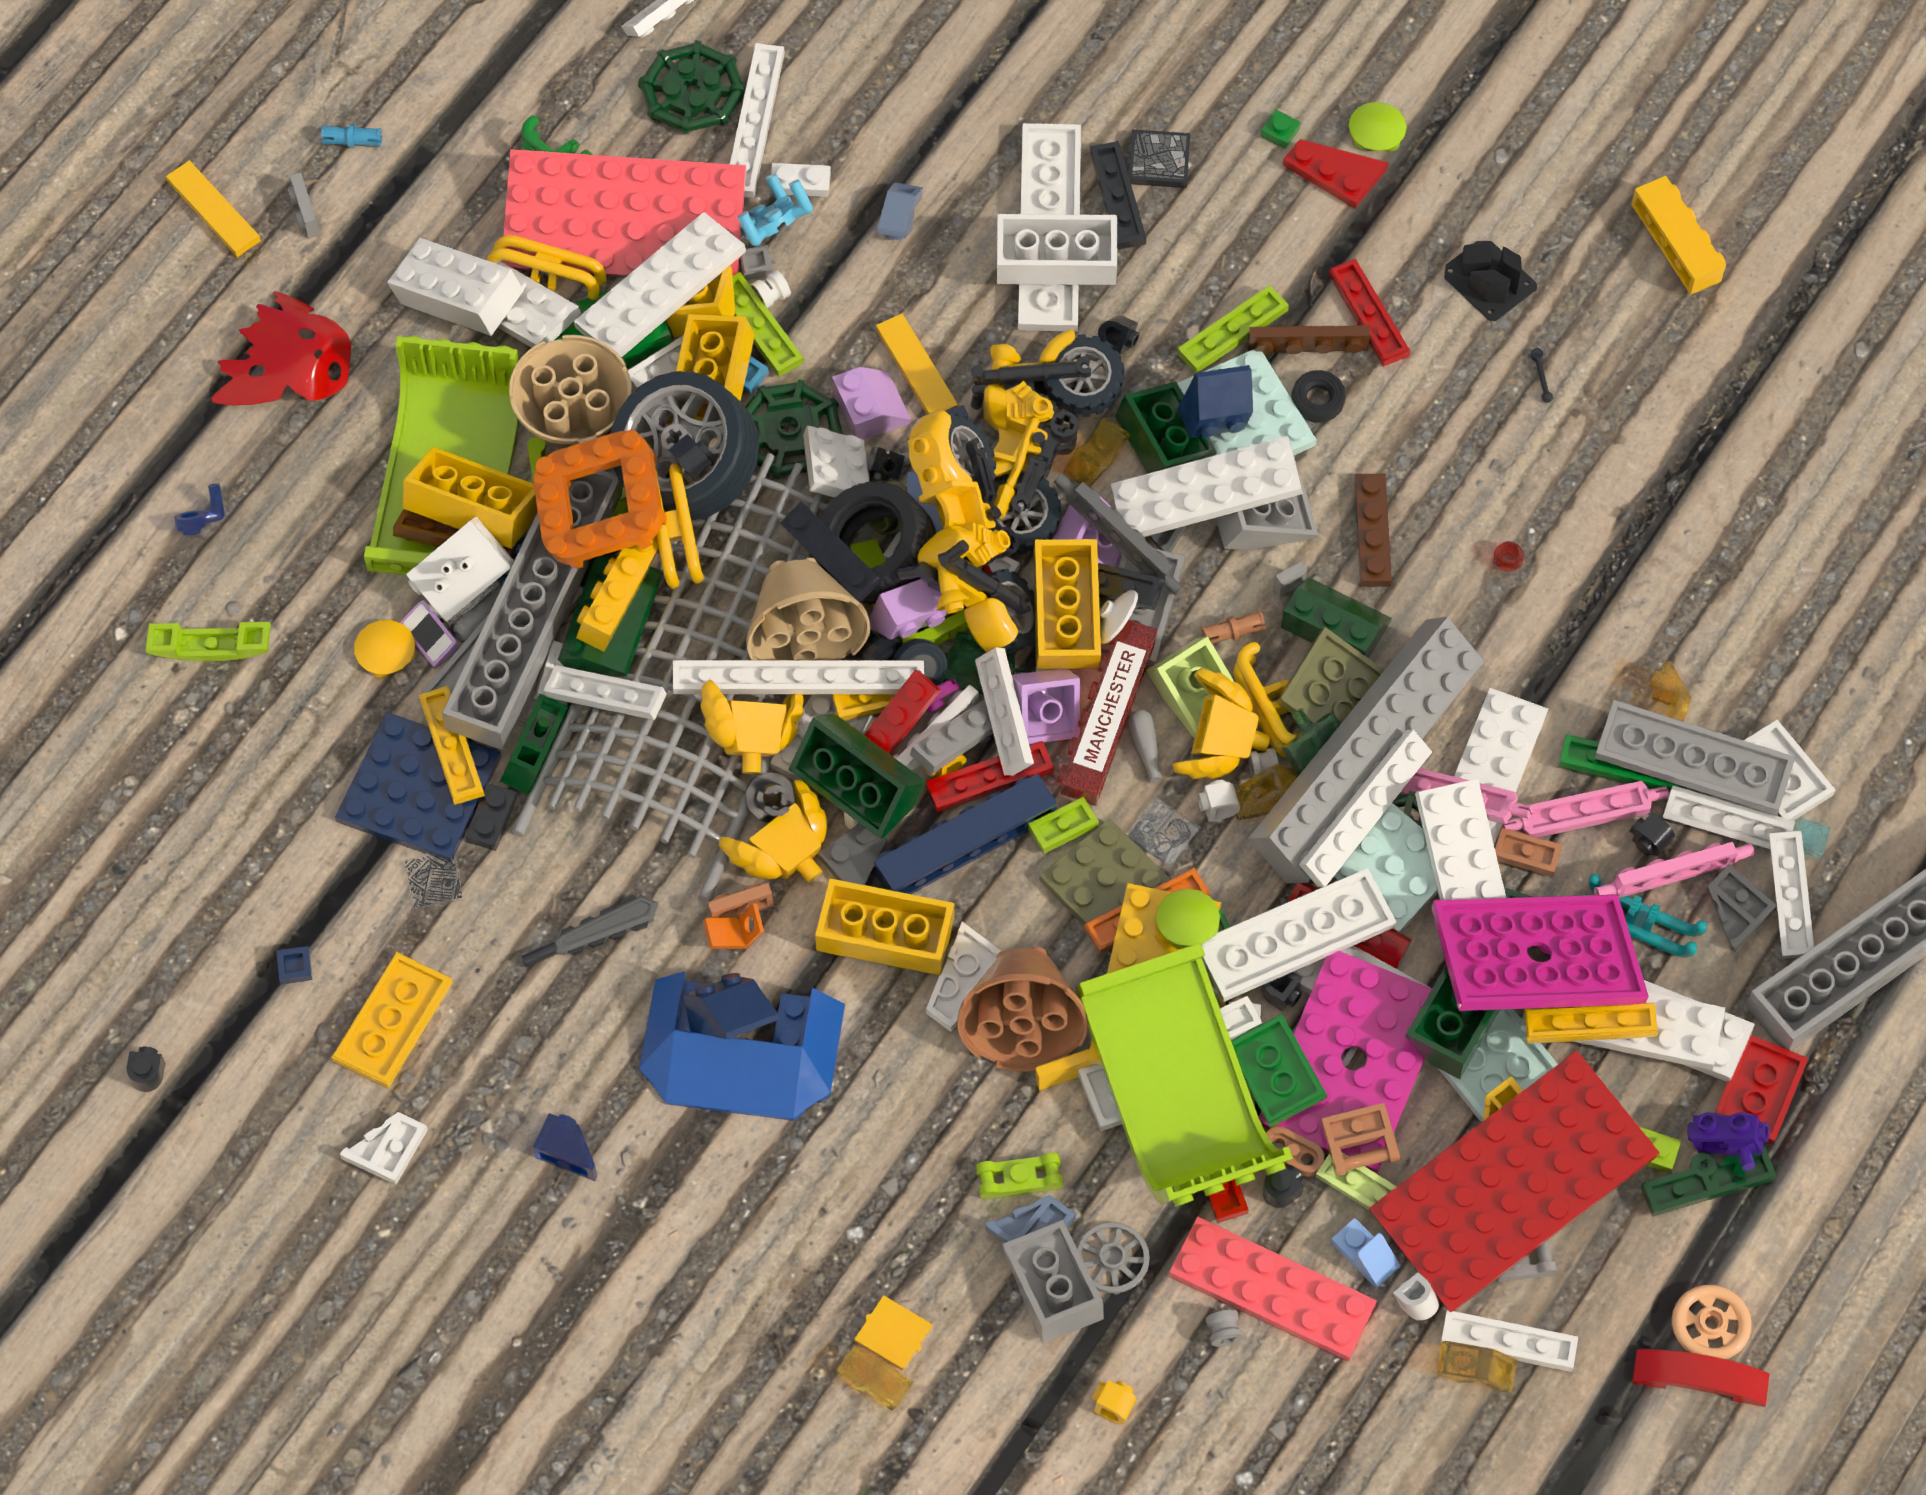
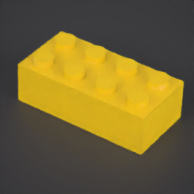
(717, 349)
(460, 489)
(1066, 604)
(885, 926)

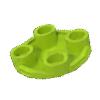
(1377, 127)
(1187, 918)

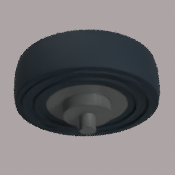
(927, 651)

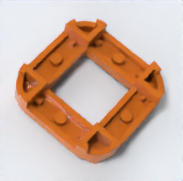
(633, 528)

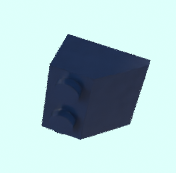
(1218, 402)
(728, 1007)

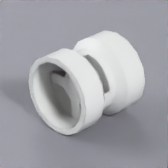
(772, 288)

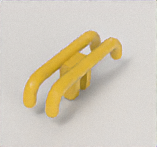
(550, 260)
(678, 528)
(1261, 698)

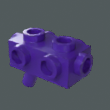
(1729, 1134)

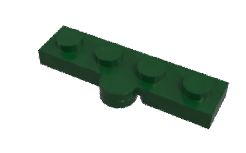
(1705, 1181)

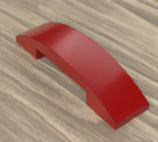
(1701, 1373)

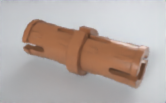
(1234, 627)

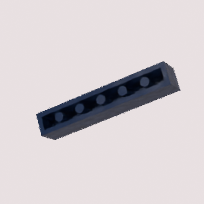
(965, 837)

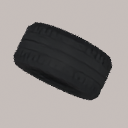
(868, 502)

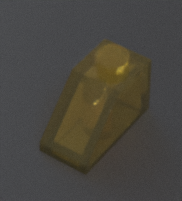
(1263, 791)

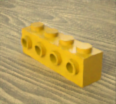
(1678, 234)
(615, 594)

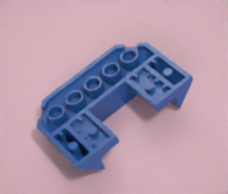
(737, 1073)

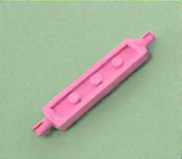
(1498, 802)
(1588, 809)
(1682, 867)

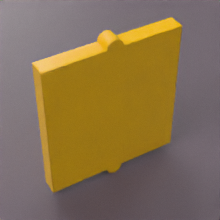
(893, 1332)

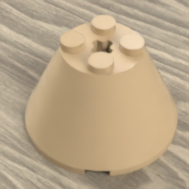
(569, 389)
(805, 616)

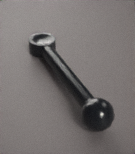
(1537, 355)

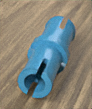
(351, 136)

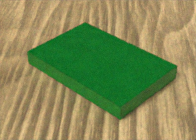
(1277, 1071)

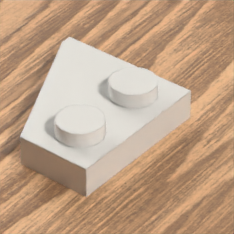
(387, 1148)

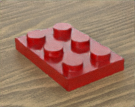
(1763, 1084)

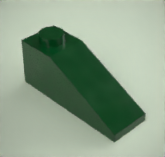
(533, 744)

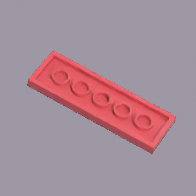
(1272, 1288)

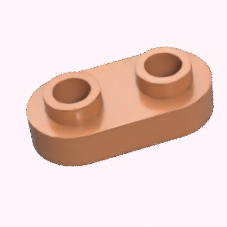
(1300, 1148)

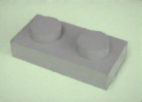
(299, 195)

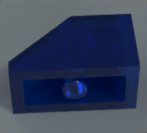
(564, 1146)

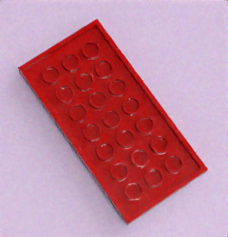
(1514, 1181)

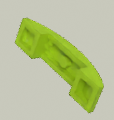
(208, 644)

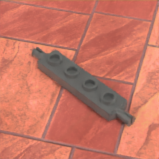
(1118, 532)

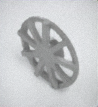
(1113, 1257)

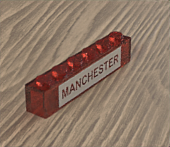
(1108, 713)

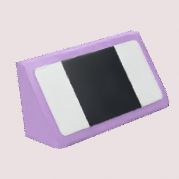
(430, 634)

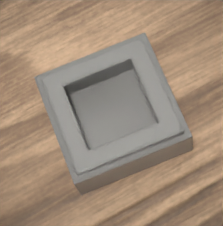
(756, 262)
(1290, 579)

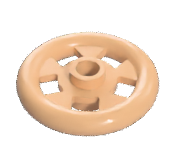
(1706, 1296)

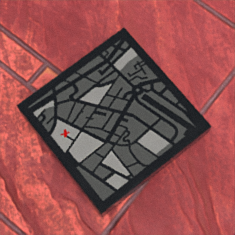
(1159, 158)

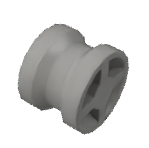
(1261, 761)
(1224, 1328)

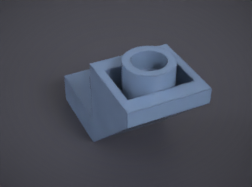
(898, 211)

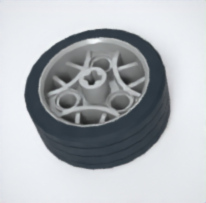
(681, 397)

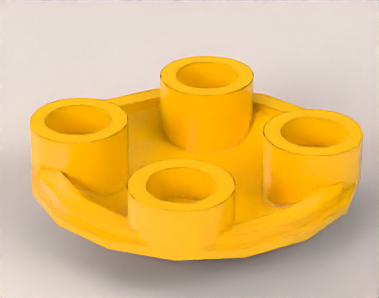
(384, 647)

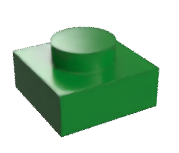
(1280, 129)

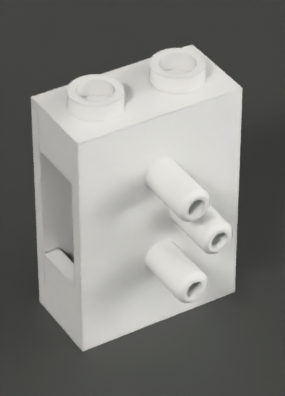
(460, 569)

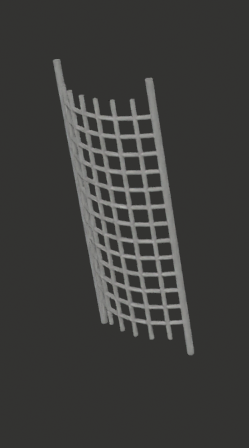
(569, 723)

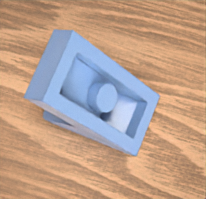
(1366, 1253)

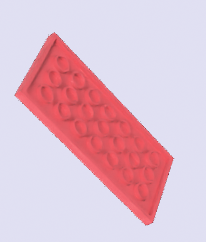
(616, 205)

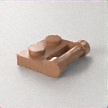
(1358, 1128)

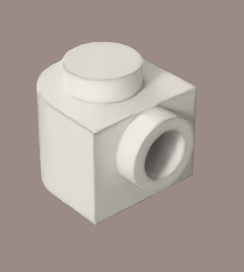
(1219, 800)
(1417, 1298)

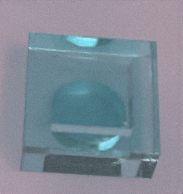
(1813, 837)

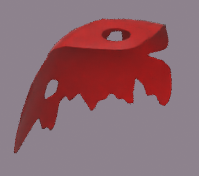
(287, 356)

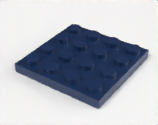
(404, 791)

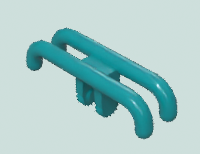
(1642, 918)

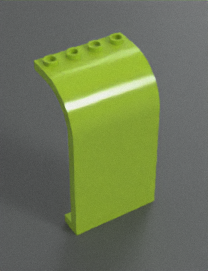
(450, 401)
(1176, 1077)

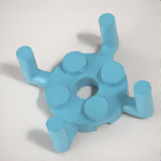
(766, 219)

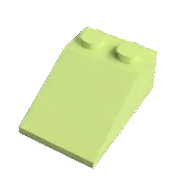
(1177, 682)

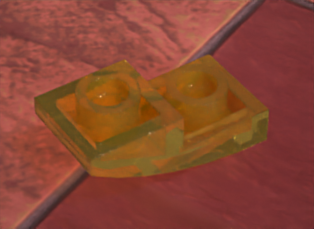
(875, 1376)

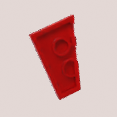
(1335, 170)

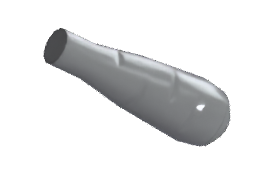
(470, 621)
(1144, 738)

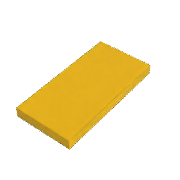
(392, 1020)

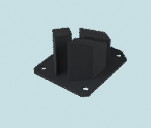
(1489, 278)

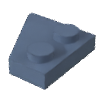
(1030, 1218)

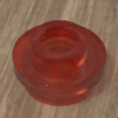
(1512, 549)

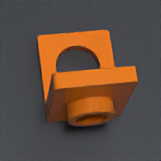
(733, 932)

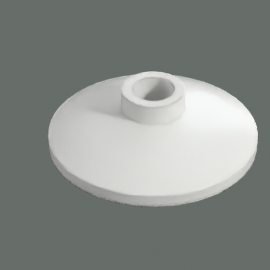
(1116, 615)

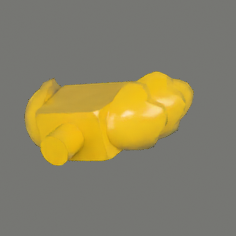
(750, 727)
(1224, 729)
(785, 843)

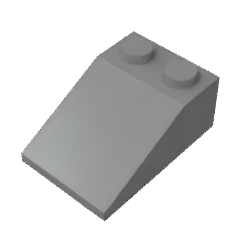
(1268, 524)
(1053, 1281)

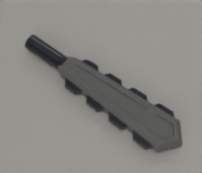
(612, 923)

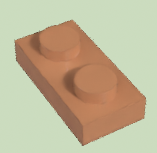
(1527, 852)
(735, 904)

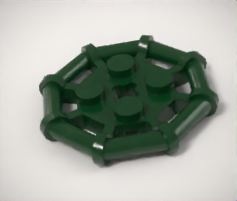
(688, 73)
(792, 411)

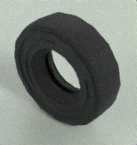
(1323, 380)

